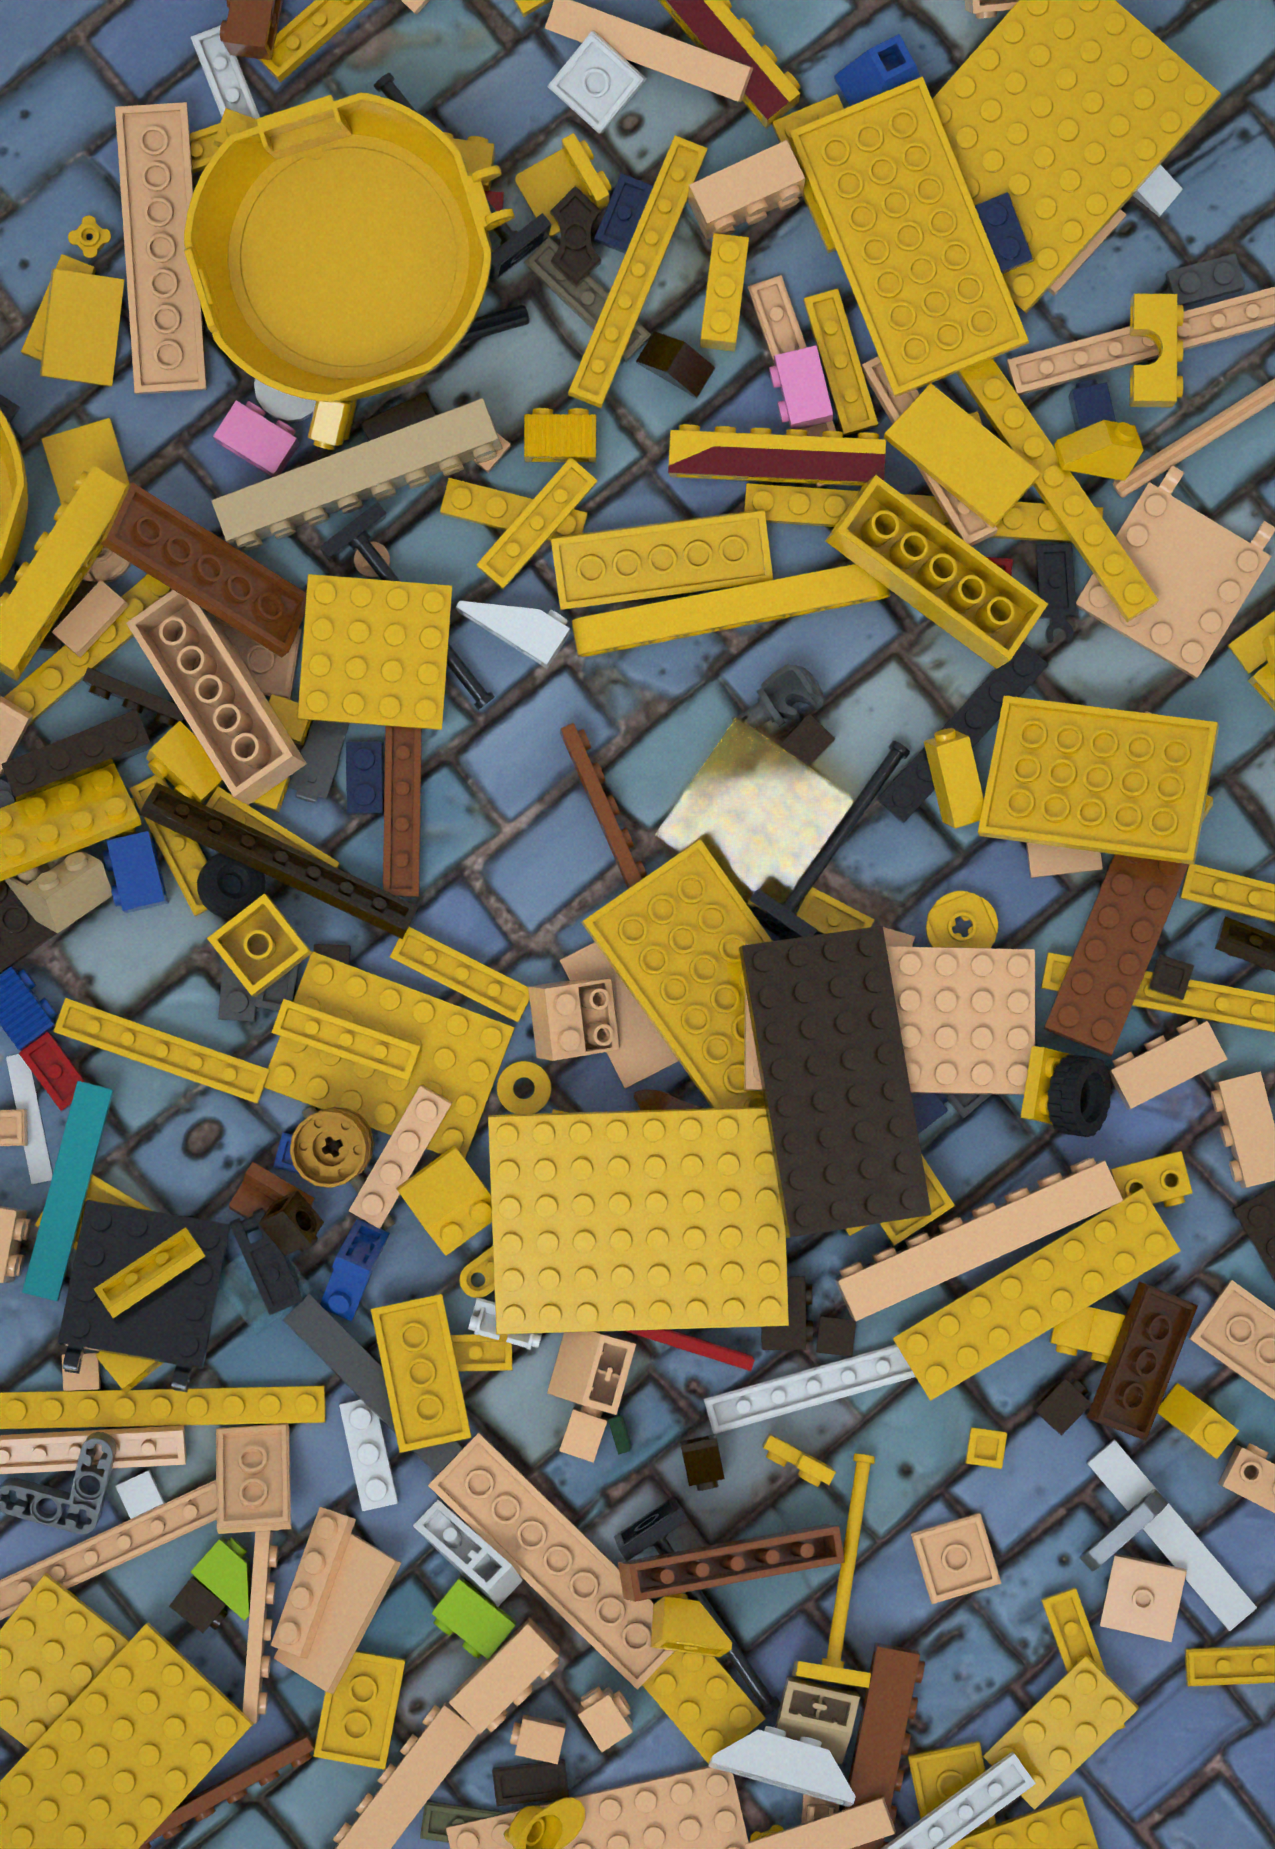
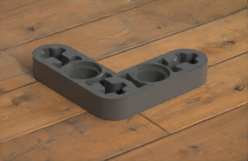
(78, 1498)

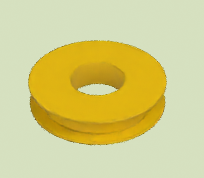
(523, 1070)

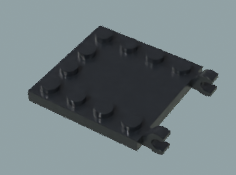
(166, 1324)

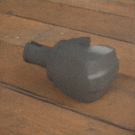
(780, 693)

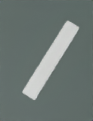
(26, 1098)

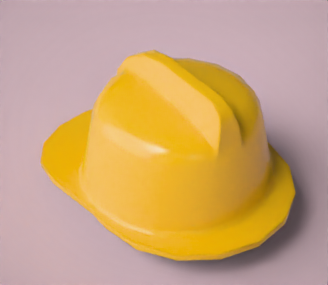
(546, 1827)

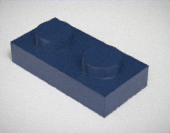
(623, 213)
(1004, 232)
(364, 777)

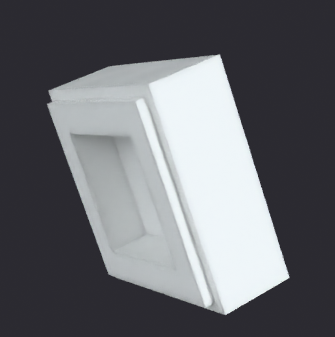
(140, 1494)

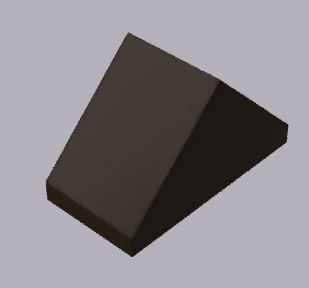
(676, 363)

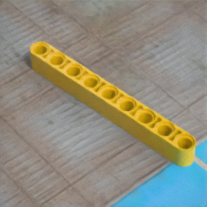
(725, 609)

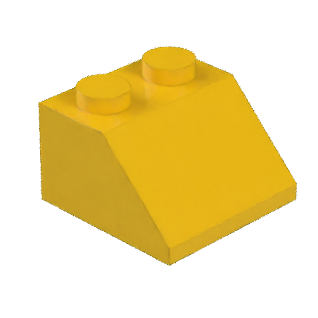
(448, 1200)

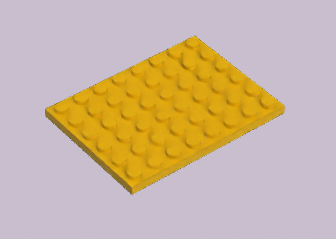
(1069, 119)
(636, 1221)

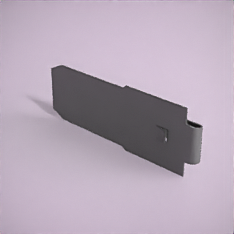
(321, 756)

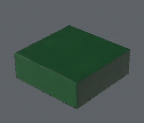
(620, 1434)

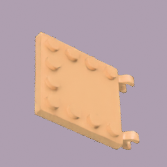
(1193, 570)

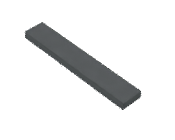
(356, 1370)

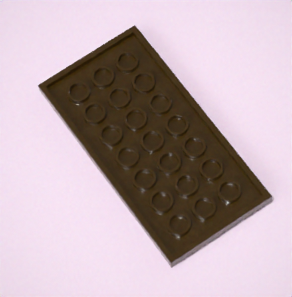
(834, 1081)

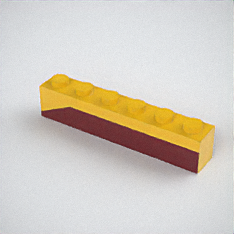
(718, 30)
(775, 457)

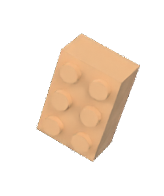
(747, 190)
(506, 1677)

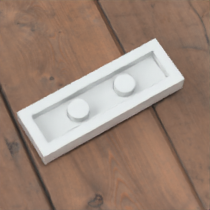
(368, 1455)

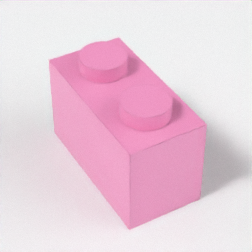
(802, 388)
(256, 438)

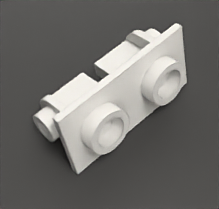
(484, 1324)

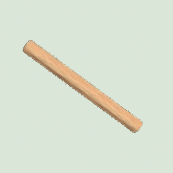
(1196, 439)

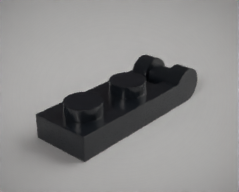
(267, 1265)

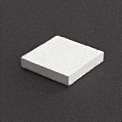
(596, 82)

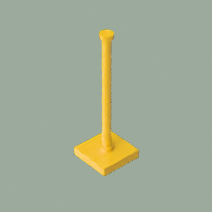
(832, 1667)

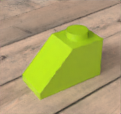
(227, 1574)

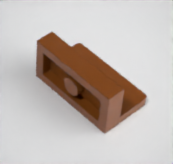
(260, 1190)

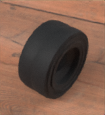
(216, 898)

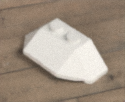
(786, 1764)

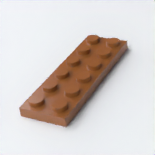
(205, 569)
(1114, 951)

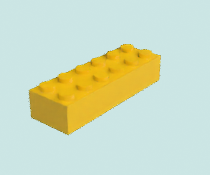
(56, 569)
(936, 572)

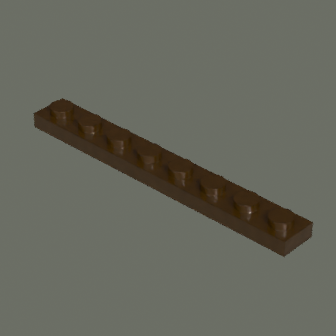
(279, 860)

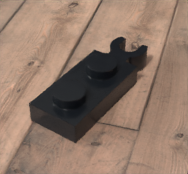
(1056, 587)

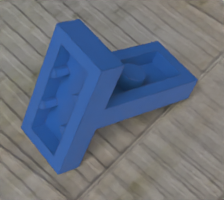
(353, 1269)

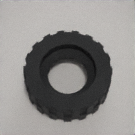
(1079, 1095)

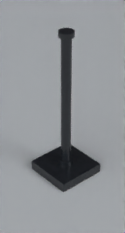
(514, 244)
(356, 536)
(781, 917)
(652, 1531)

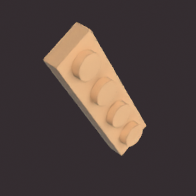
(400, 1156)
(313, 1582)

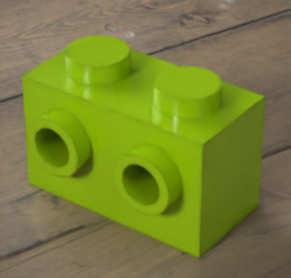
(473, 1619)

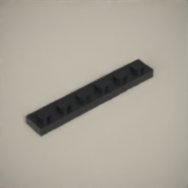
(972, 719)

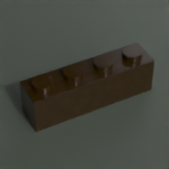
(76, 755)

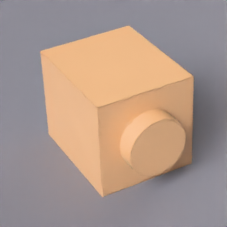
(584, 1433)
(538, 1738)

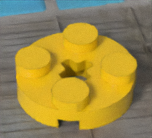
(968, 907)

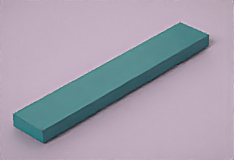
(68, 1191)

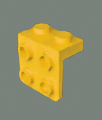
(555, 176)

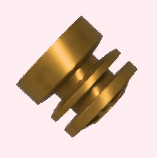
(311, 1153)

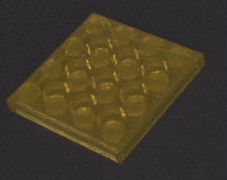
(756, 813)

